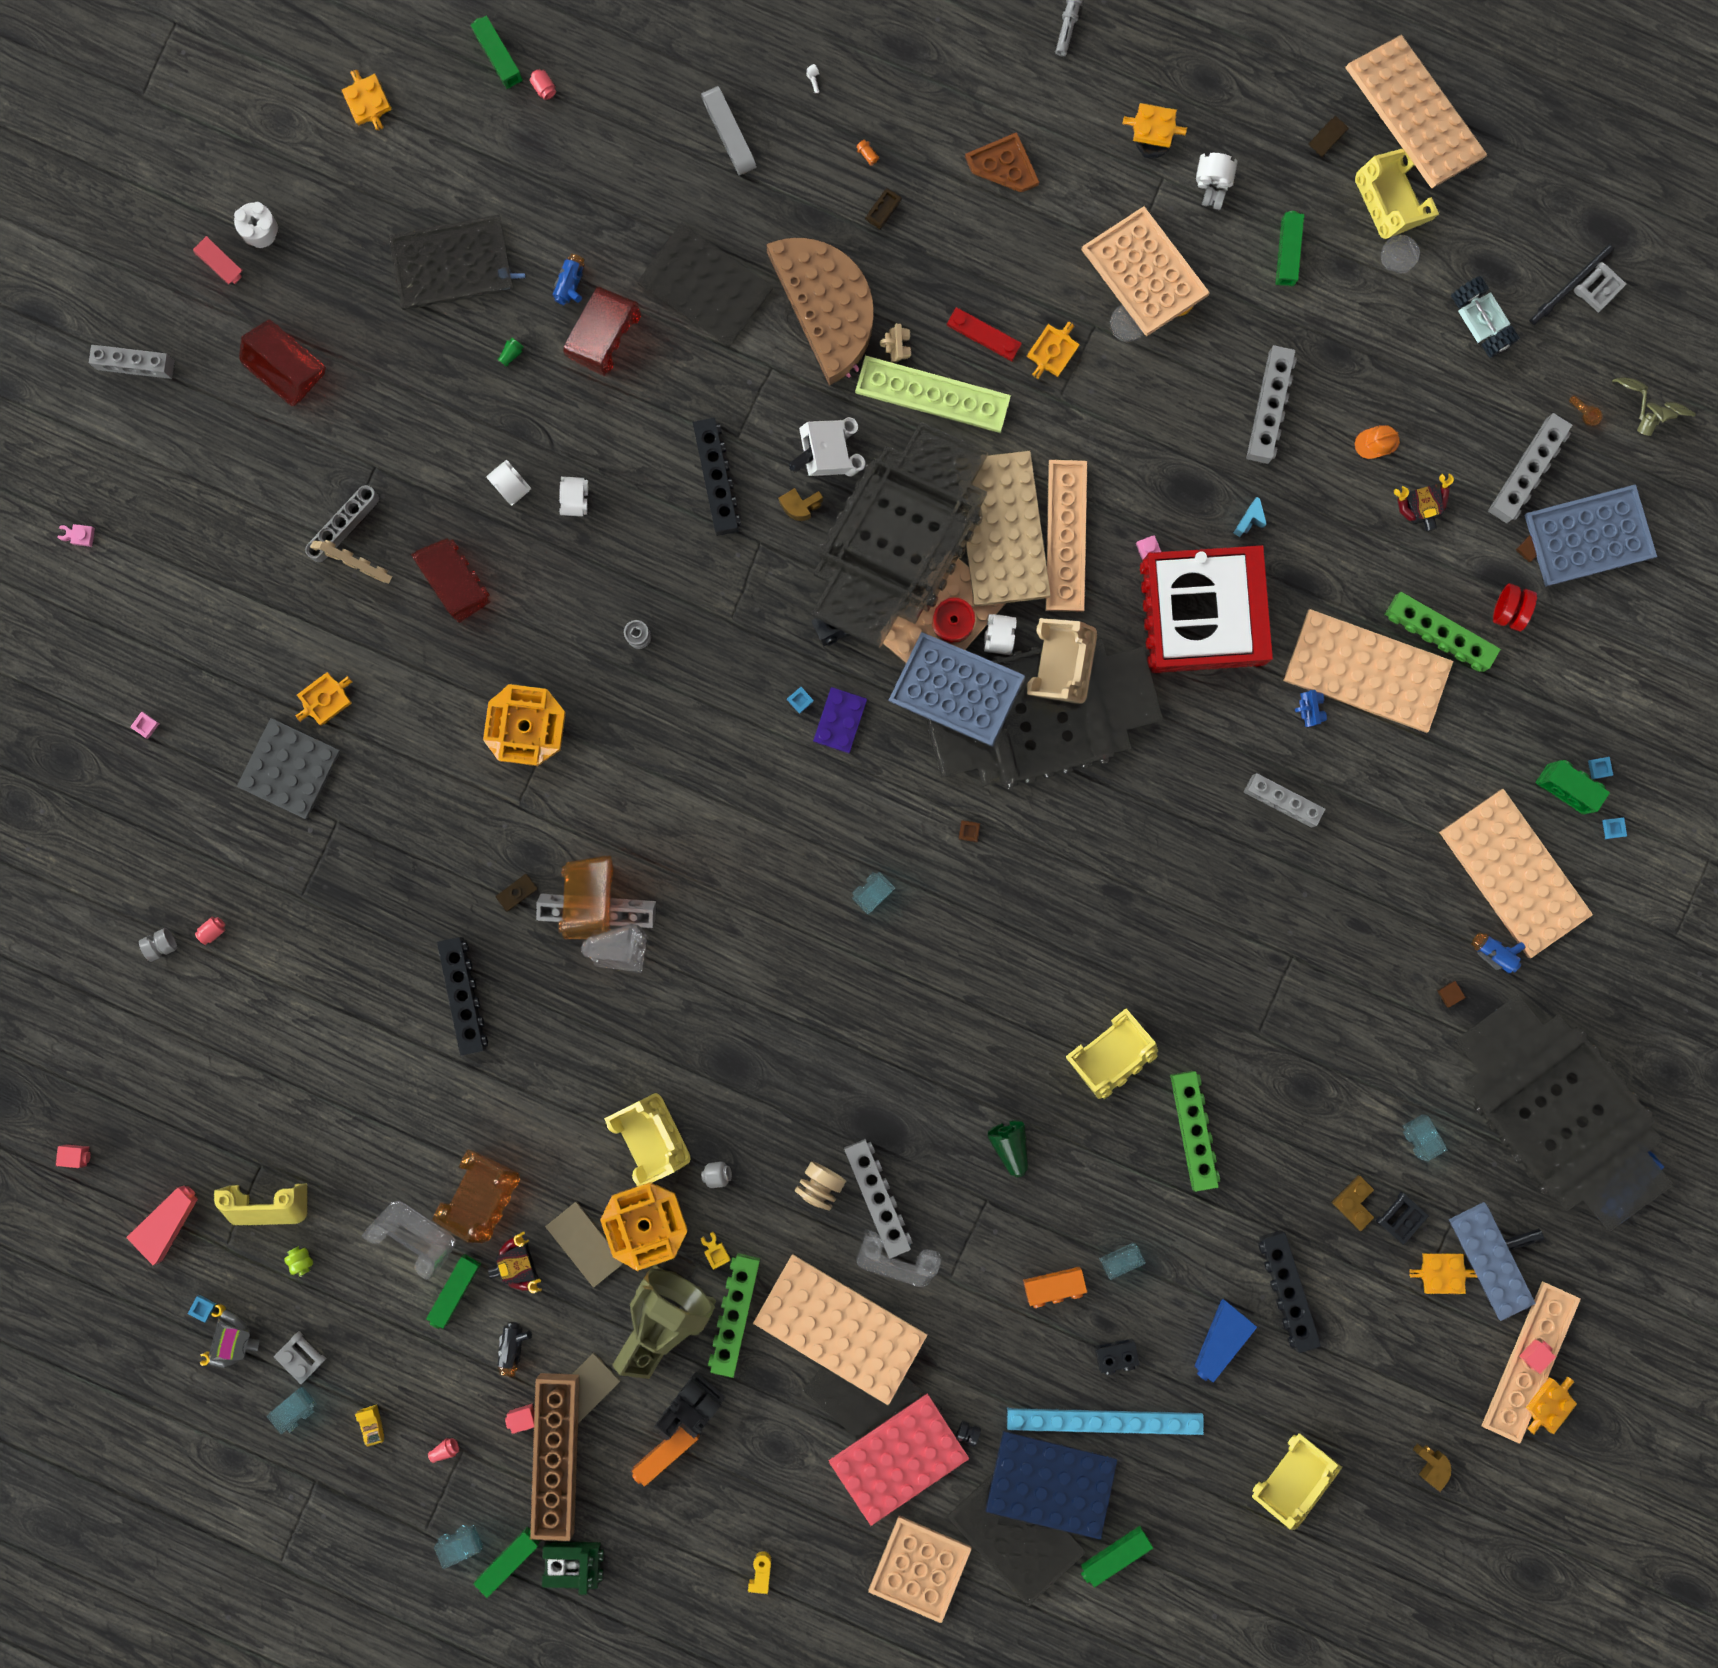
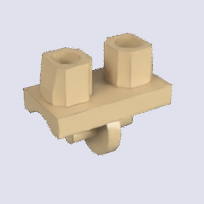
(893, 343)

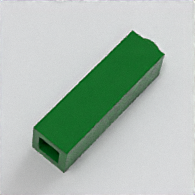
(496, 52)
(1289, 248)
(453, 1291)
(1116, 1557)
(506, 1563)

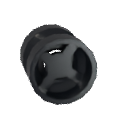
(968, 1433)

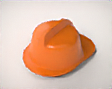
(1377, 442)

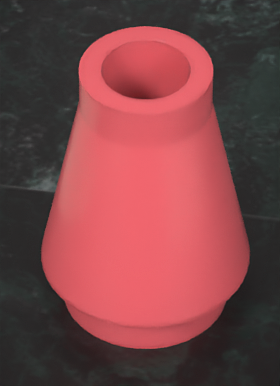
(444, 1450)

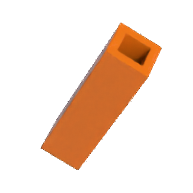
(662, 1456)

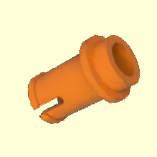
(868, 153)

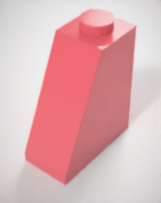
(218, 261)

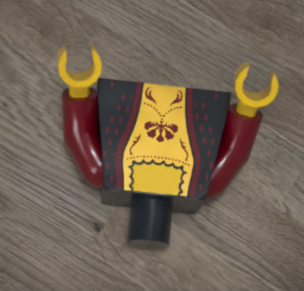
(1425, 503)
(516, 1265)

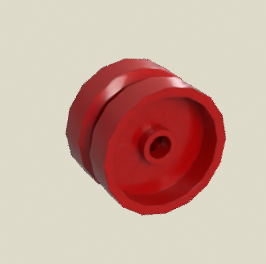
(1514, 607)
(948, 610)

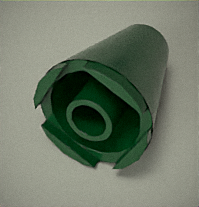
(1011, 1146)

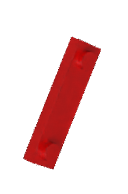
(984, 334)

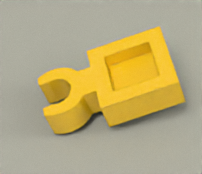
(716, 1253)

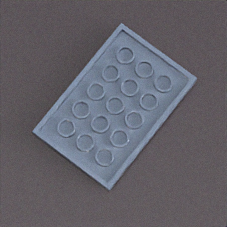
(1590, 535)
(957, 689)

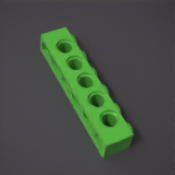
(1486, 651)
(1180, 1082)
(719, 1364)

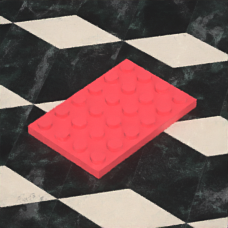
(898, 1459)

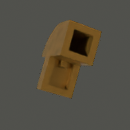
(799, 509)
(1437, 1470)

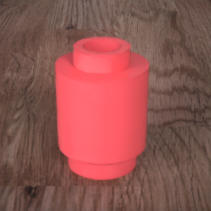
(543, 84)
(210, 930)

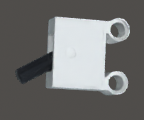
(826, 449)

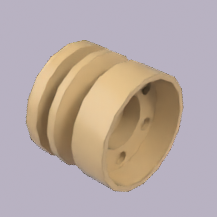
(820, 1186)

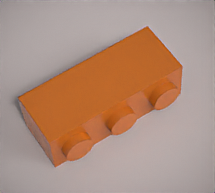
(1055, 1287)

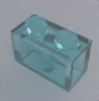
(872, 893)
(1424, 1138)
(1122, 1261)
(291, 1410)
(458, 1546)

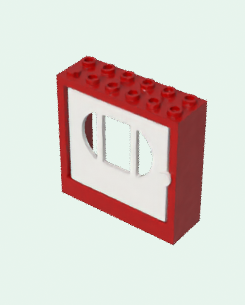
(1233, 635)

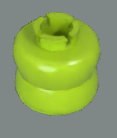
(298, 1261)

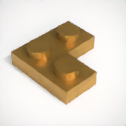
(1350, 1201)

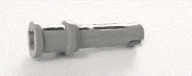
(1070, 17)

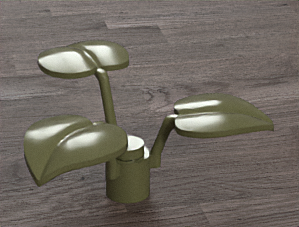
(1661, 413)

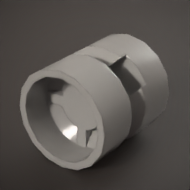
(637, 634)
(154, 946)

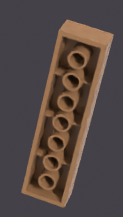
(555, 1456)

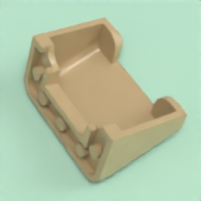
(1064, 660)

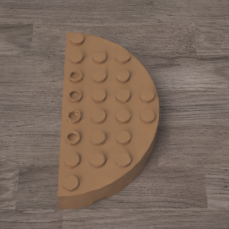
(828, 301)

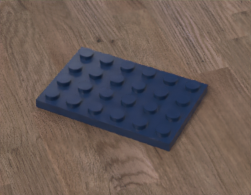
(1051, 1485)

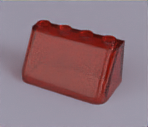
(280, 362)
(451, 578)

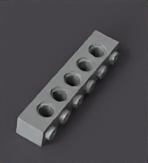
(1277, 357)
(1552, 426)
(621, 910)
(892, 1246)

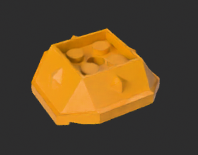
(509, 711)
(641, 1246)

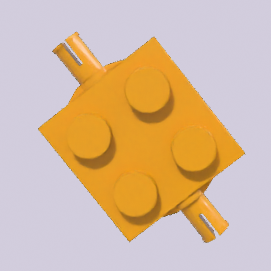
(366, 100)
(1154, 125)
(1053, 350)
(324, 698)
(1443, 1273)
(1551, 1405)

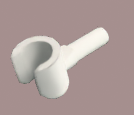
(812, 71)

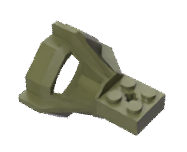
(659, 1323)

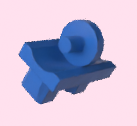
(1309, 708)

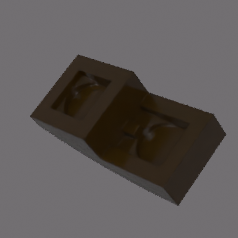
(1328, 136)

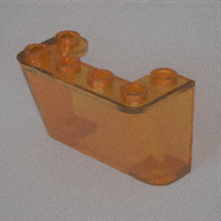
(478, 1199)

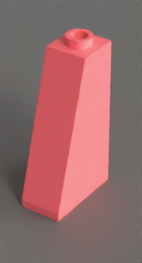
(162, 1226)

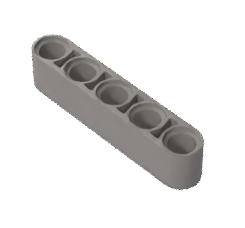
(728, 130)
(344, 513)

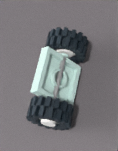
(1484, 317)

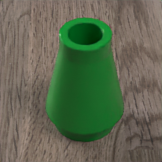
(511, 350)

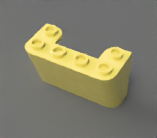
(1391, 195)
(1114, 1055)

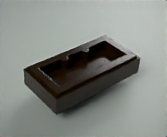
(883, 208)
(516, 892)

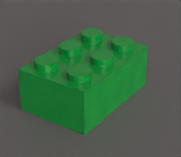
(1573, 787)

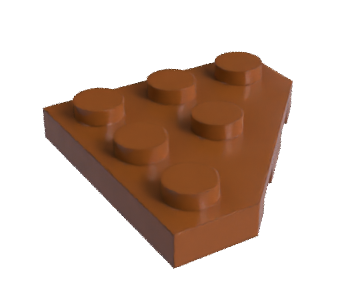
(1004, 164)

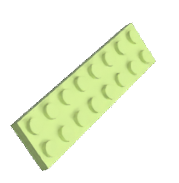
(932, 394)

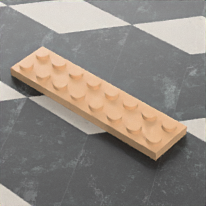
(1066, 535)
(1546, 1322)

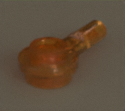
(1591, 415)

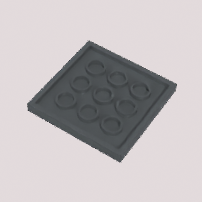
(288, 768)

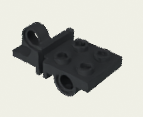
(690, 1408)

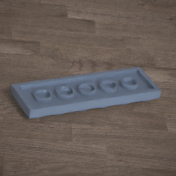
(1492, 1261)

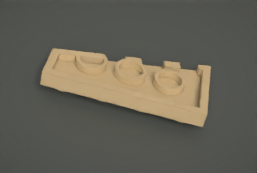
(346, 556)

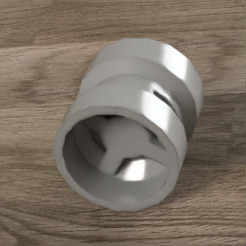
(1213, 198)

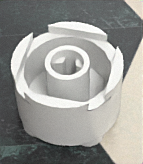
(1216, 171)
(256, 224)
(508, 482)
(572, 496)
(1000, 634)

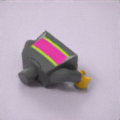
(229, 1340)

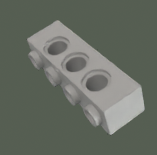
(131, 361)
(1284, 800)

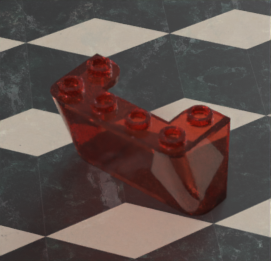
(600, 330)

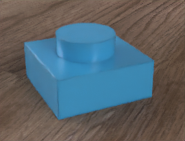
(800, 700)
(1600, 768)
(1614, 828)
(202, 1308)

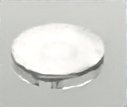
(1400, 254)
(1124, 326)

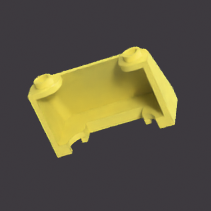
(650, 1138)
(288, 1206)
(1297, 1482)

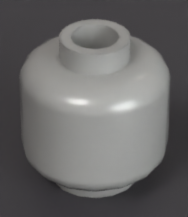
(716, 1175)

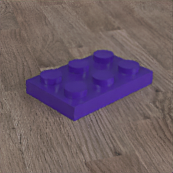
(840, 720)

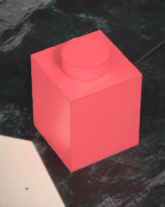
(72, 1156)
(1538, 1356)
(520, 1418)

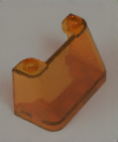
(586, 897)

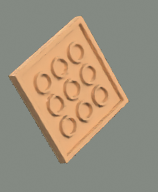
(920, 1569)

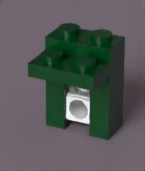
(588, 1573)

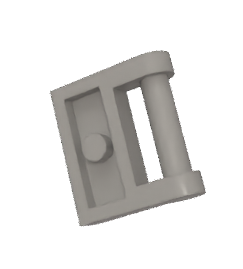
(1604, 292)
(295, 1361)

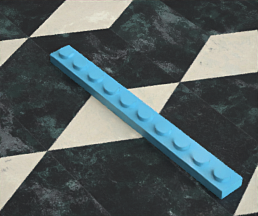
(1105, 1421)

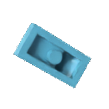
(1255, 515)

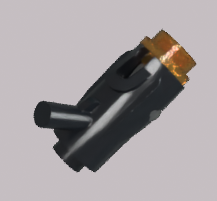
(510, 1348)

